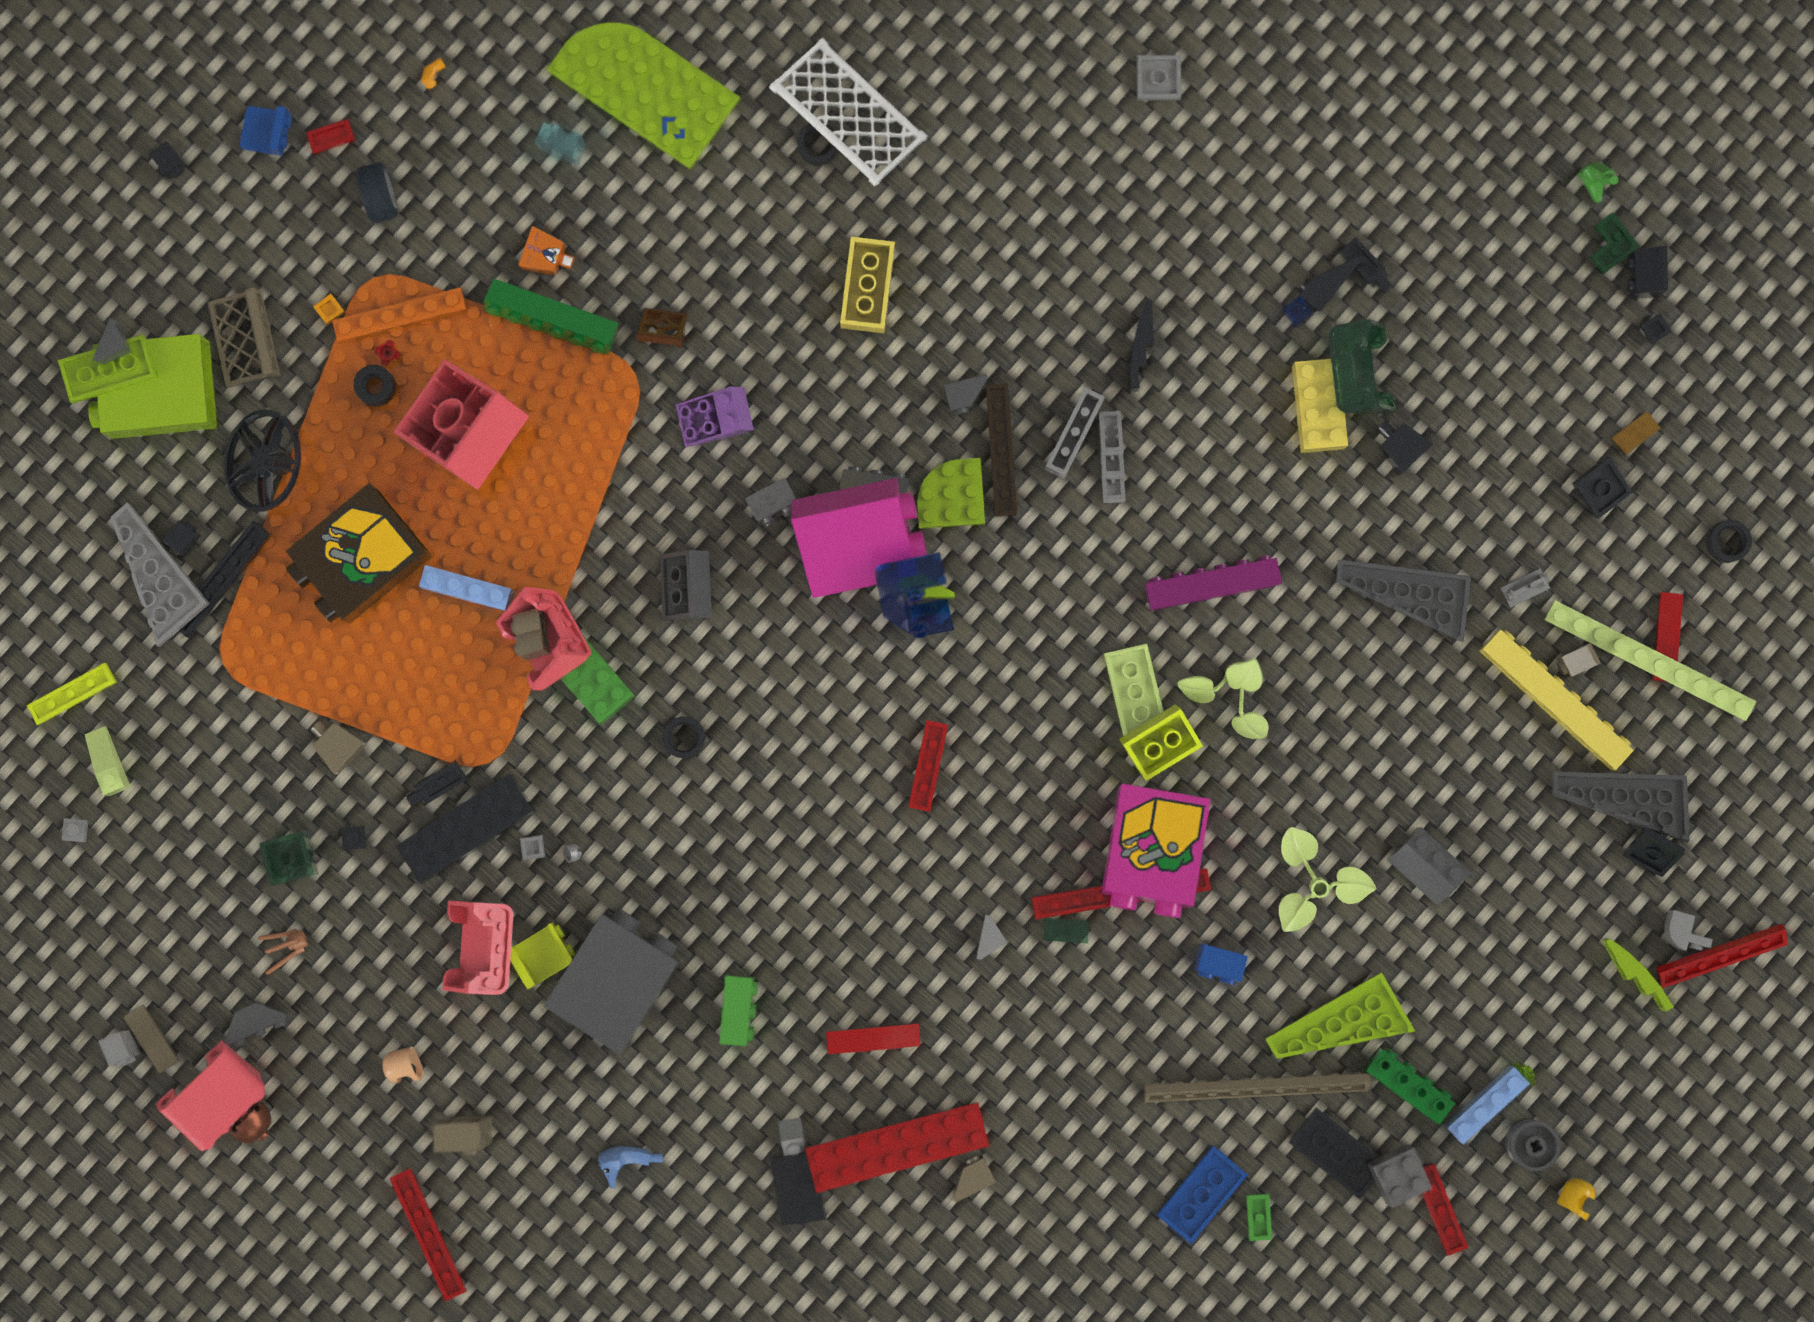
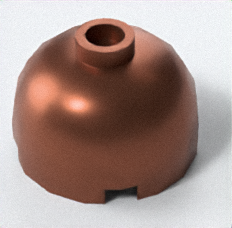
(253, 1125)

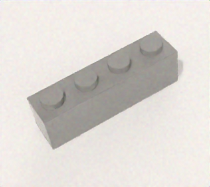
(1074, 433)

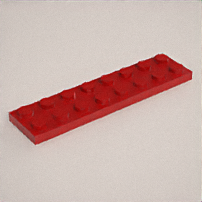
(896, 1147)

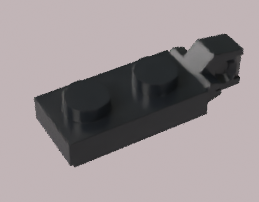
(1369, 268)
(437, 783)

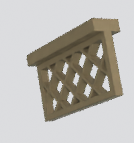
(260, 330)

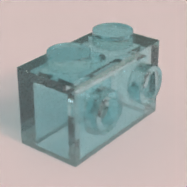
(560, 143)

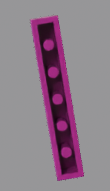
(1212, 584)

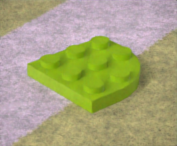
(952, 495)

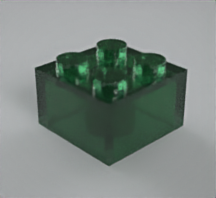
(288, 858)

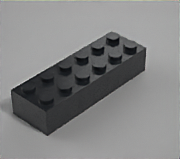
(465, 828)

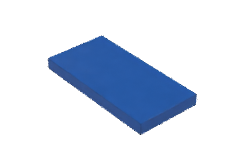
(1202, 1194)

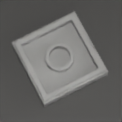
(1158, 77)

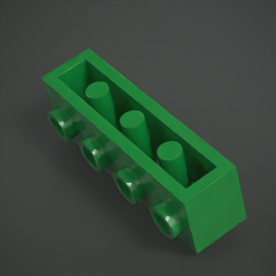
(1409, 1086)

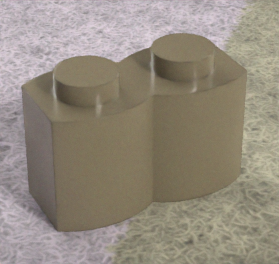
(530, 634)

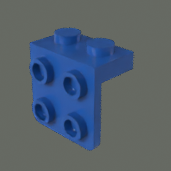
(266, 130)

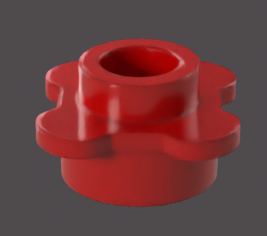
(381, 352)

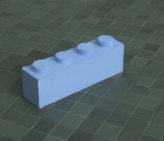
(466, 588)
(1486, 1104)

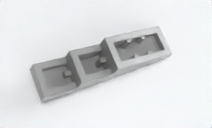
(1112, 457)

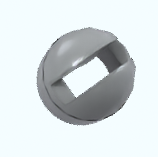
(571, 853)

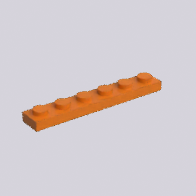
(399, 315)

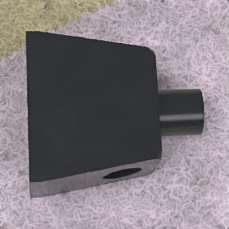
(1402, 446)

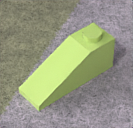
(106, 762)

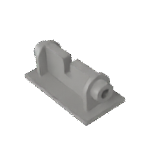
(1526, 587)

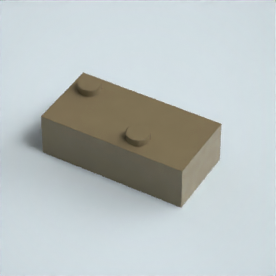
(463, 1134)

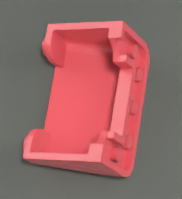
(566, 641)
(483, 948)

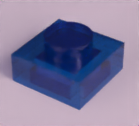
(1297, 311)

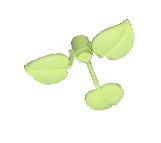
(1240, 675)
(1297, 911)

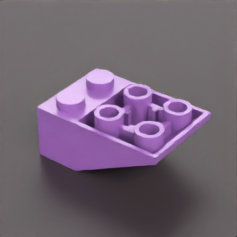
(714, 416)

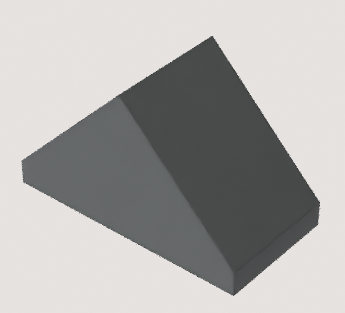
(112, 344)

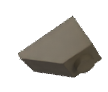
(1578, 661)
(973, 1178)

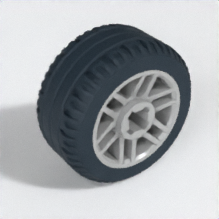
(376, 192)

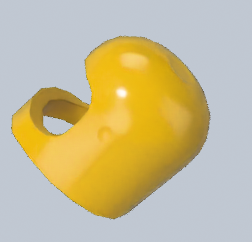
(1575, 1194)

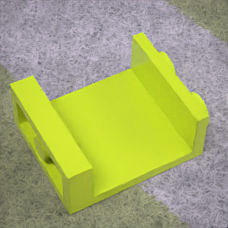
(541, 955)

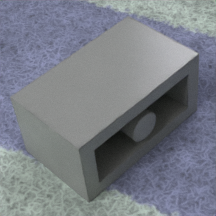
(120, 1048)

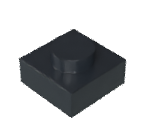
(1655, 328)
(353, 837)

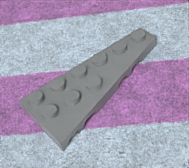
(159, 580)

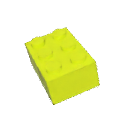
(1161, 742)

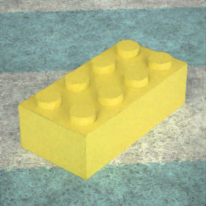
(867, 285)
(1318, 417)

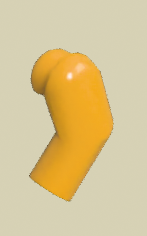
(429, 73)

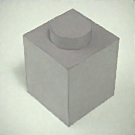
(792, 1137)

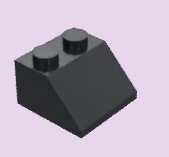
(1648, 272)

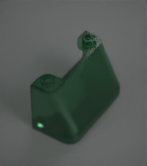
(1353, 367)

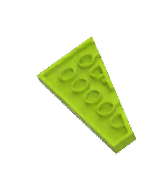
(1354, 1017)

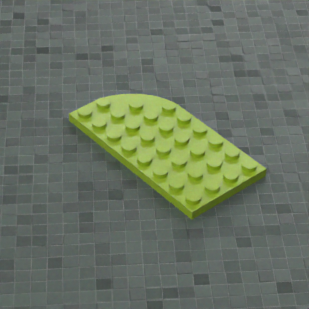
(641, 83)

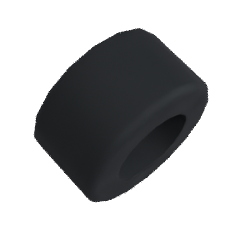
(365, 375)

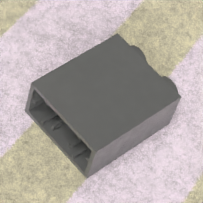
(614, 980)

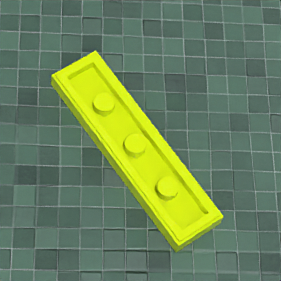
(71, 693)

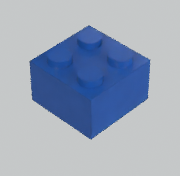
(1221, 963)

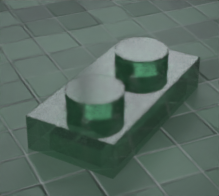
(1066, 930)

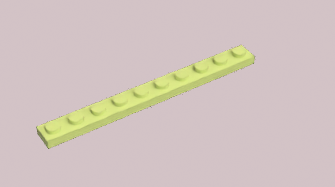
(1650, 660)

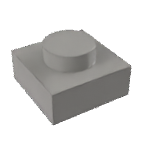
(74, 830)

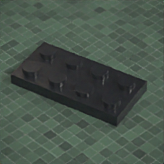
(1335, 1152)

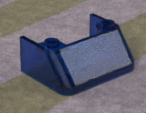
(905, 583)

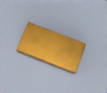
(1635, 433)

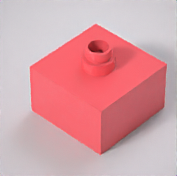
(461, 424)

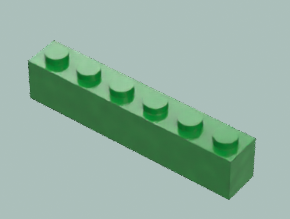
(550, 317)

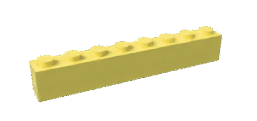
(1556, 700)

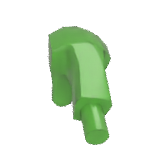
(1594, 177)

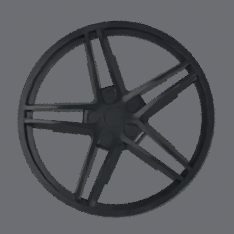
(264, 460)

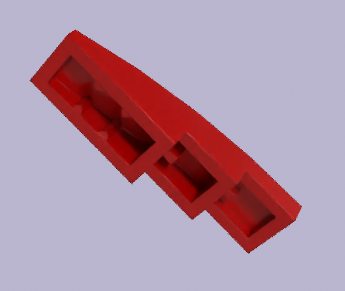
(872, 1038)

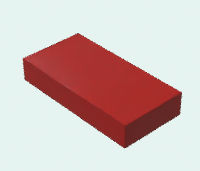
(330, 136)

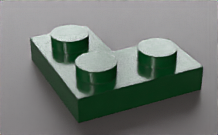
(1618, 243)

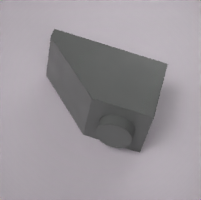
(964, 393)

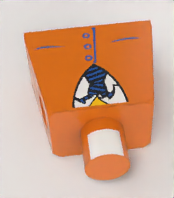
(544, 254)

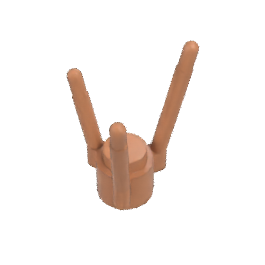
(296, 941)

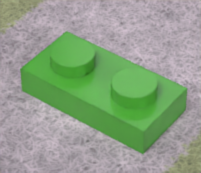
(1259, 1217)

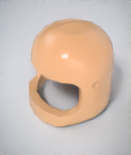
(398, 1065)

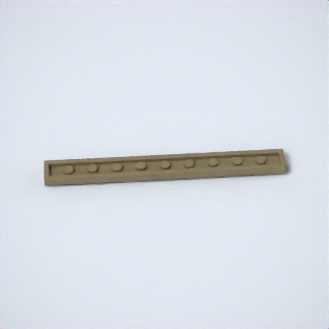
(1257, 1087)

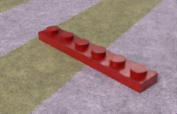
(1722, 956)
(428, 1234)

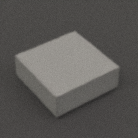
(532, 847)

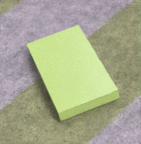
(1133, 686)

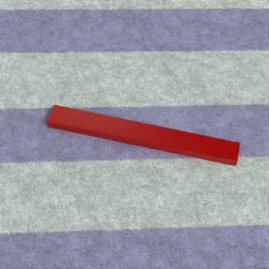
(1088, 899)

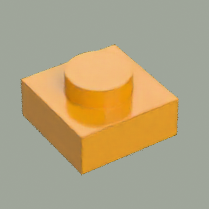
(329, 309)

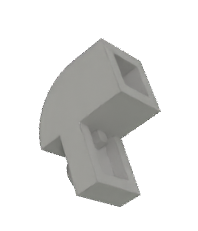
(1678, 932)

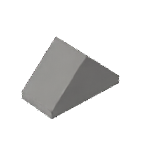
(990, 938)

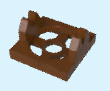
(652, 317)

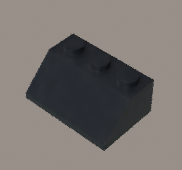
(796, 1190)

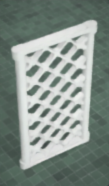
(880, 101)

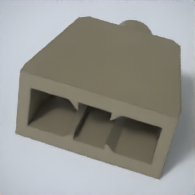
(336, 745)

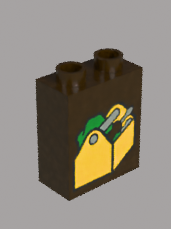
(356, 555)

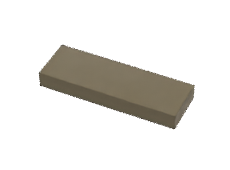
(151, 1039)

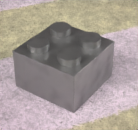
(771, 503)
(1399, 1175)

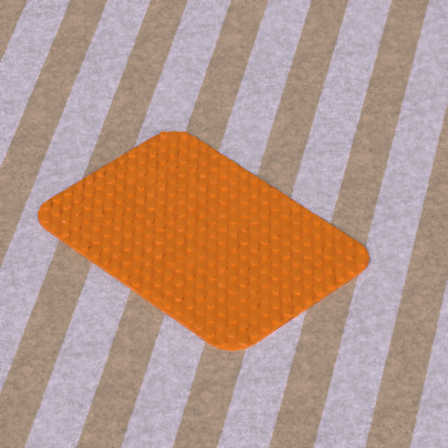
(419, 660)

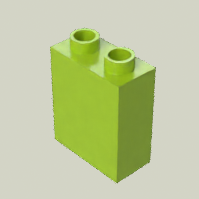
(172, 403)

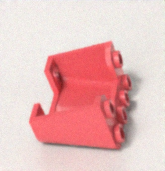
(214, 1097)

